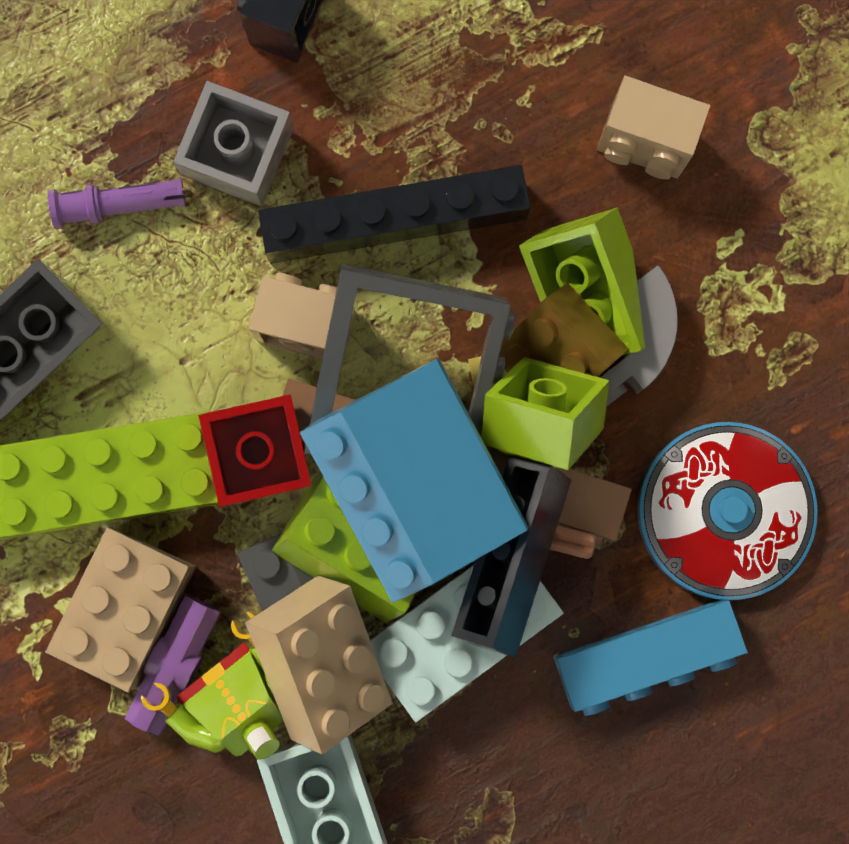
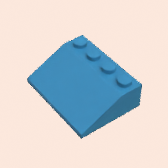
(414, 480)

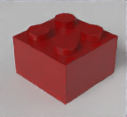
(254, 450)

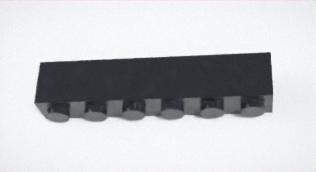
(394, 214)

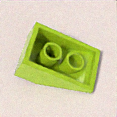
(598, 265)

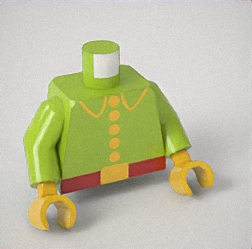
(227, 705)

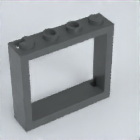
(351, 277)

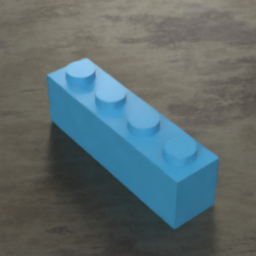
(650, 655)

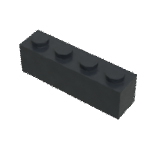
(509, 576)

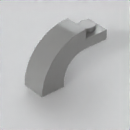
(659, 330)

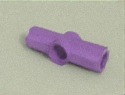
(173, 662)

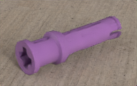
(95, 203)

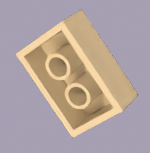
(120, 609)
(319, 663)

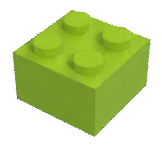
(544, 412)

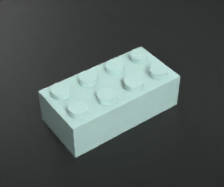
(428, 663)
(321, 795)

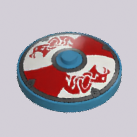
(727, 511)

